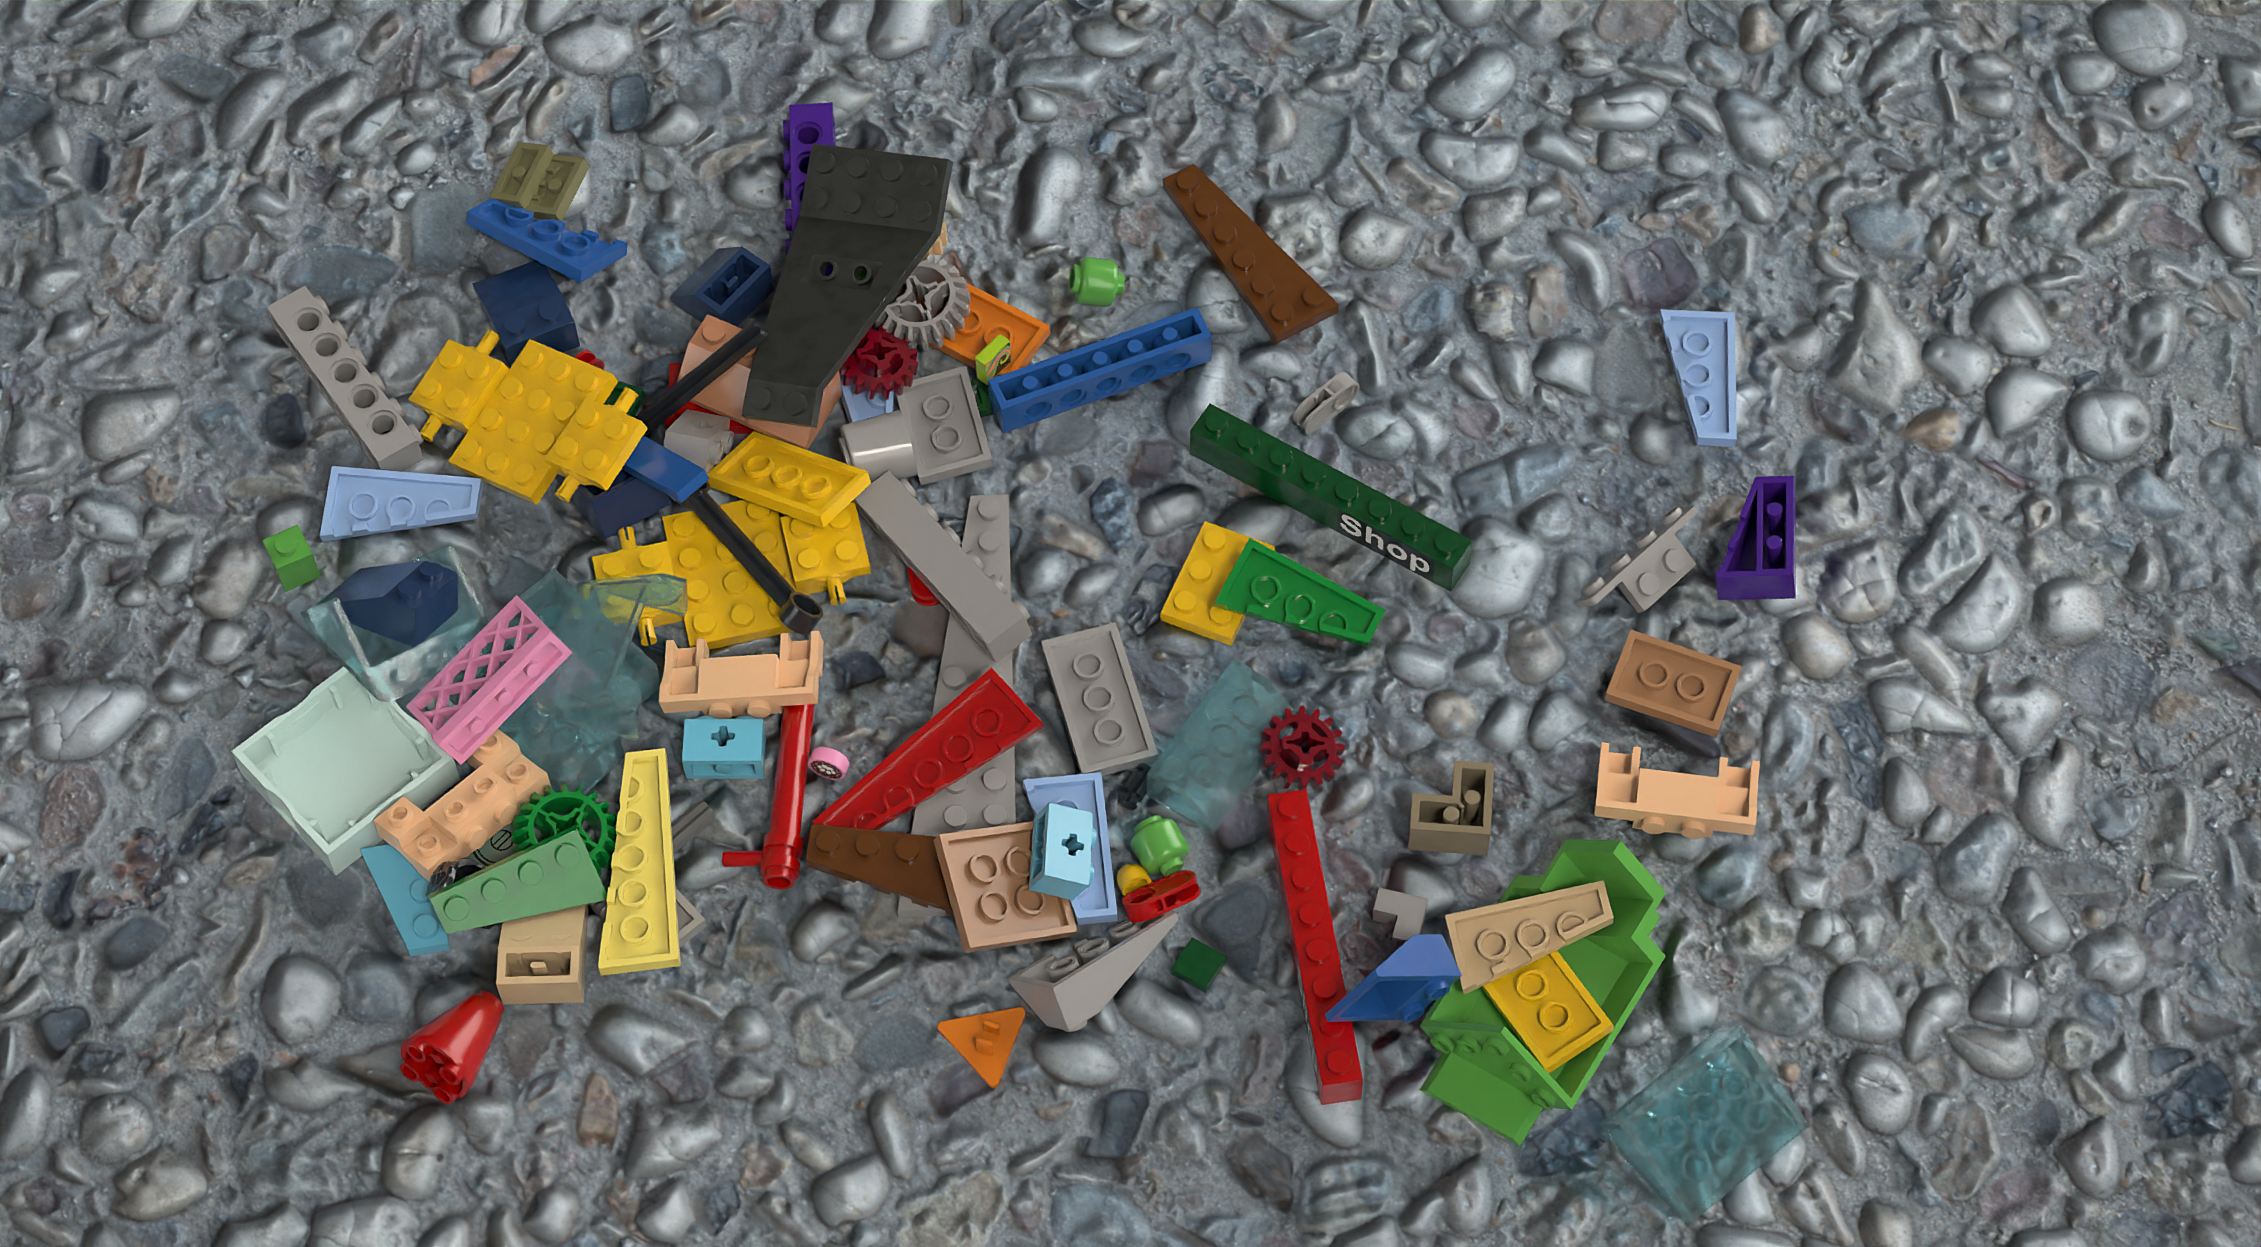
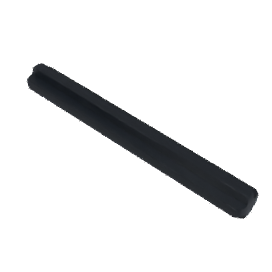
(702, 375)

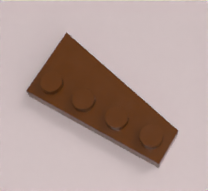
(882, 859)

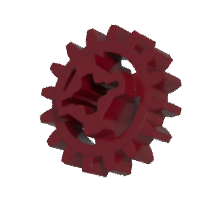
(877, 364)
(1288, 758)

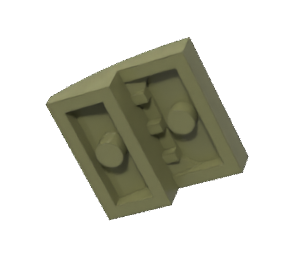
(540, 180)

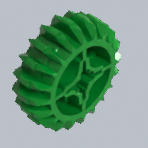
(542, 816)

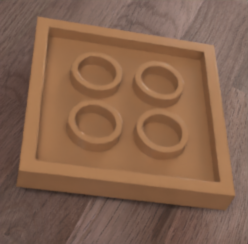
(990, 890)

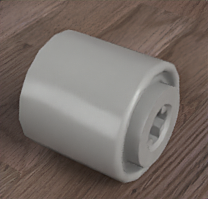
(879, 446)

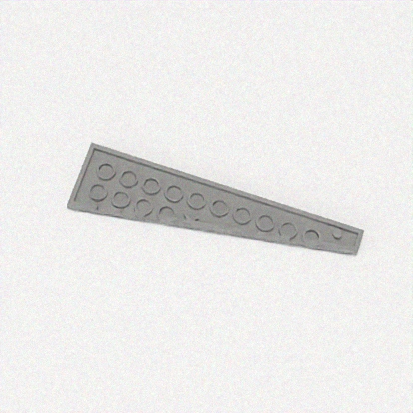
(988, 793)

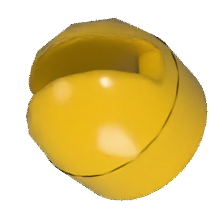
(1131, 878)

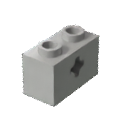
(700, 438)

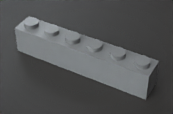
(944, 566)

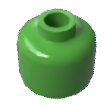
(1096, 281)
(1159, 845)

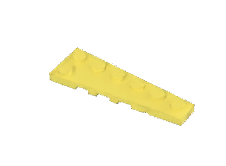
(642, 892)

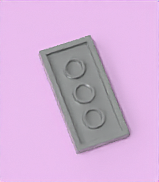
(1099, 700)

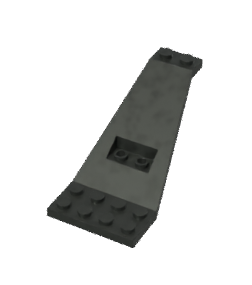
(856, 215)

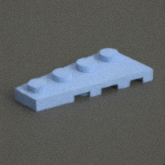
(1705, 368)
(388, 501)
(1084, 793)

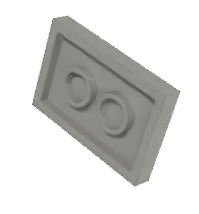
(944, 426)

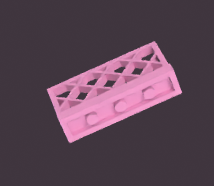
(499, 691)

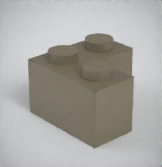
(1456, 821)

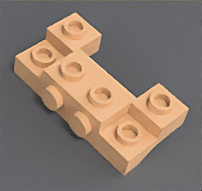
(741, 683)
(1676, 801)
(469, 811)

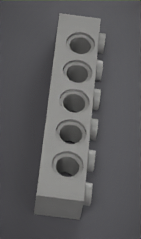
(292, 319)

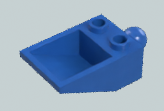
(1402, 983)

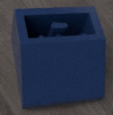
(726, 286)

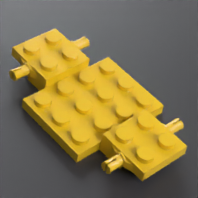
(529, 419)
(722, 595)

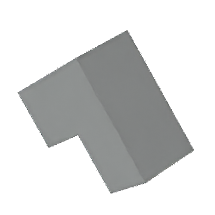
(1403, 911)

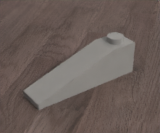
(1083, 982)

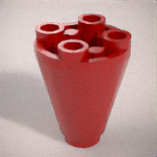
(453, 1046)

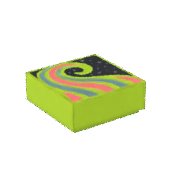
(993, 358)

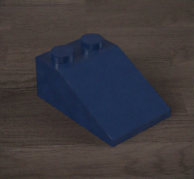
(526, 306)
(620, 506)
(399, 599)

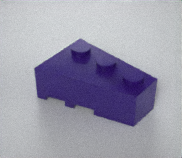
(1764, 545)

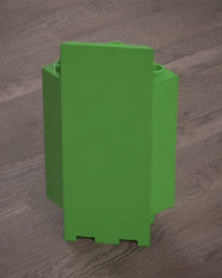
(1484, 1062)

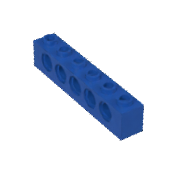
(1100, 369)

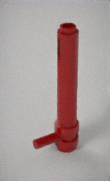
(783, 842)

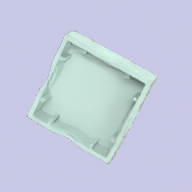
(342, 765)

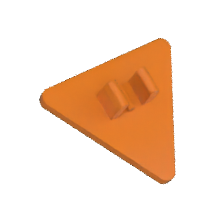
(985, 1040)

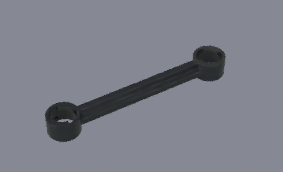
(797, 610)

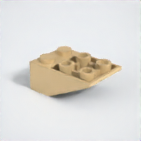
(543, 958)

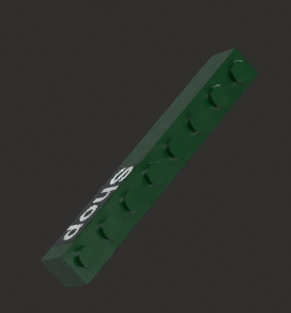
(1330, 497)

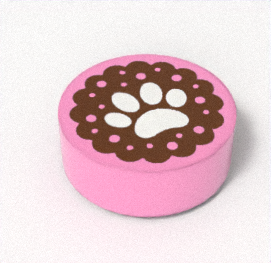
(828, 763)

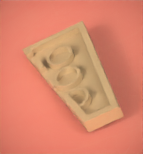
(1517, 932)

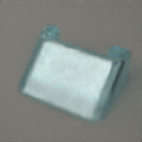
(598, 630)
(391, 667)

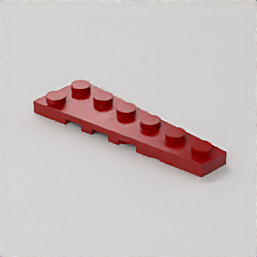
(948, 747)

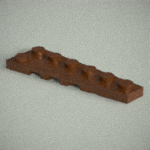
(1258, 268)

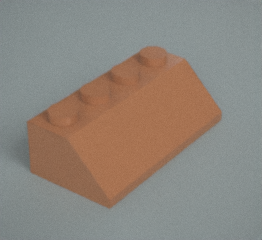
(728, 391)

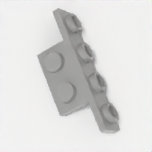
(1649, 568)

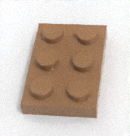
(1673, 683)

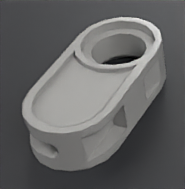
(1326, 402)

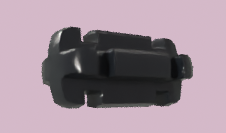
(1135, 788)

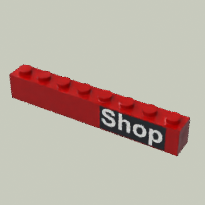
(1313, 946)

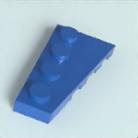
(546, 240)

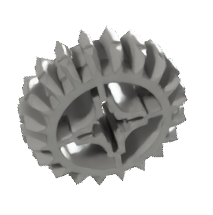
(934, 286)

